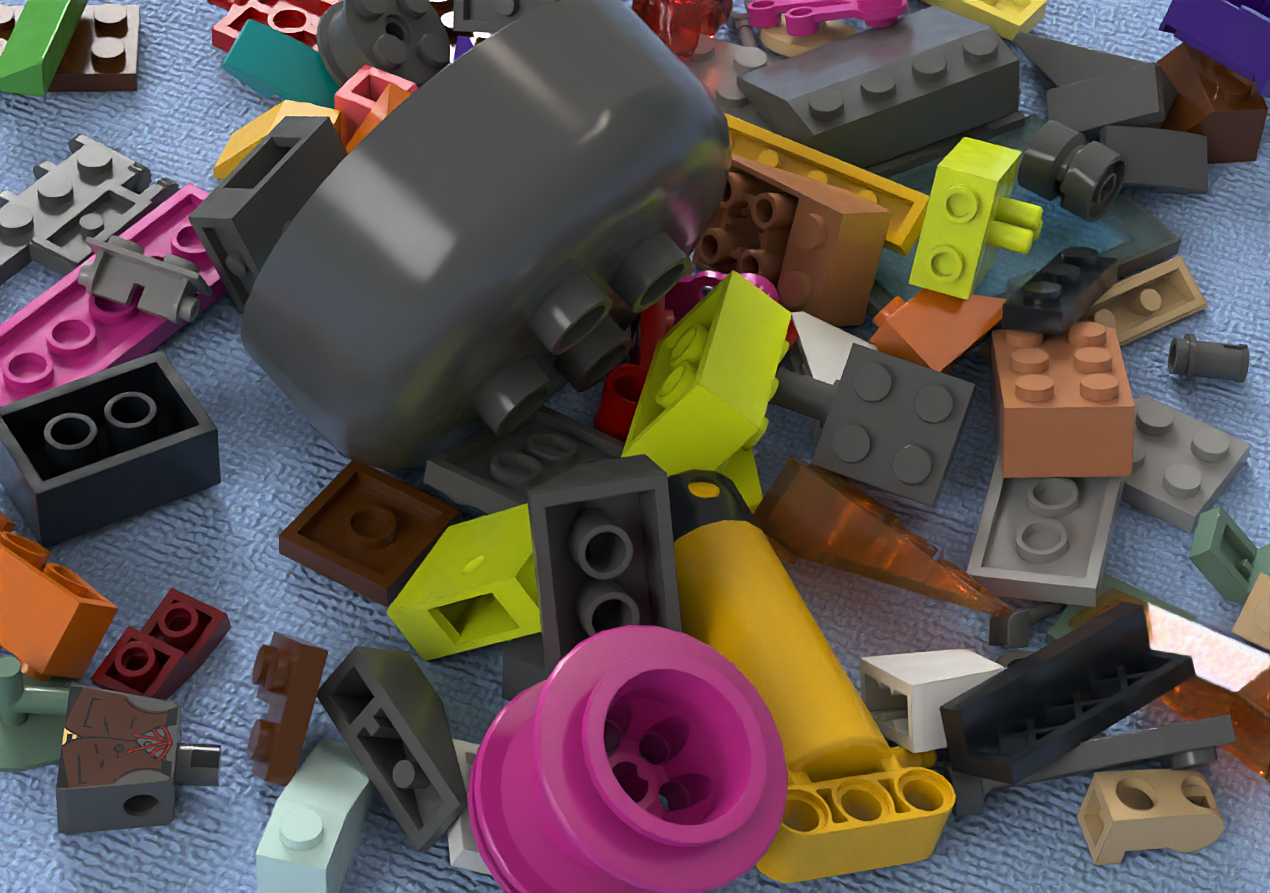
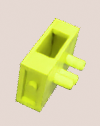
(972, 217)
(472, 587)

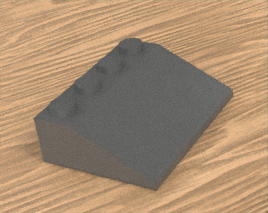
(889, 87)

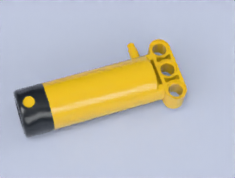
(847, 791)

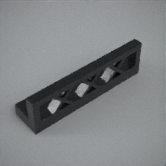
(1059, 697)

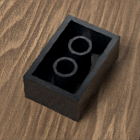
(105, 448)

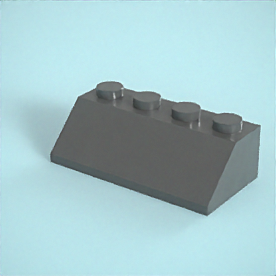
(603, 552)

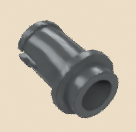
(1208, 359)

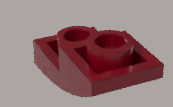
(165, 650)

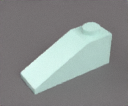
(315, 824)

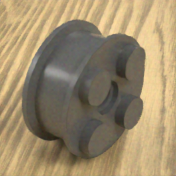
(386, 34)

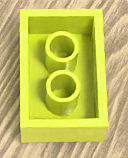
(711, 380)

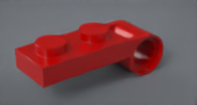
(626, 381)

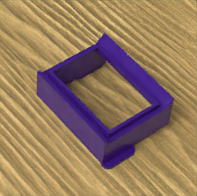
(1228, 32)

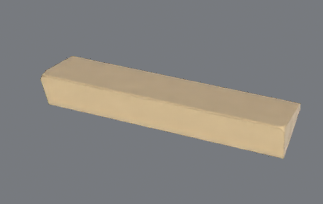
(1143, 302)

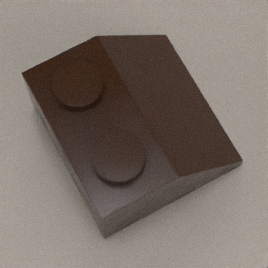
(1215, 105)

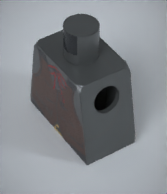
(125, 762)

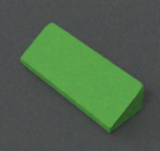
(38, 45)

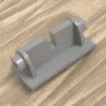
(166, 284)

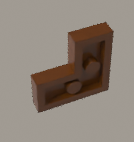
(289, 682)

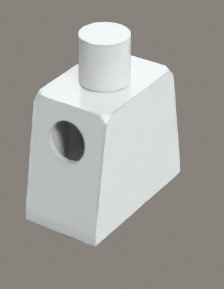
(909, 688)

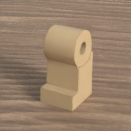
(1148, 812)

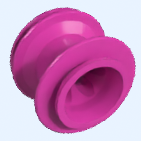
(577, 808)

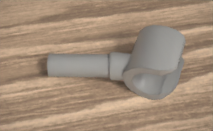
(741, 23)

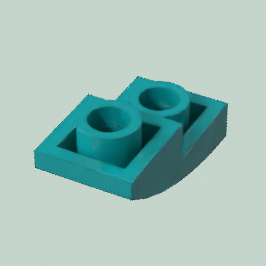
(279, 66)

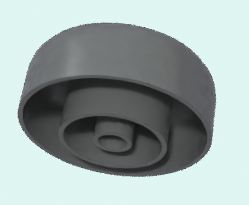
(492, 236)

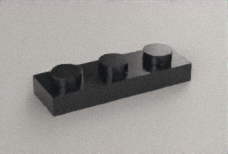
(1060, 292)

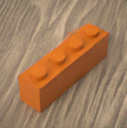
(47, 610)

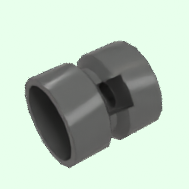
(1067, 167)

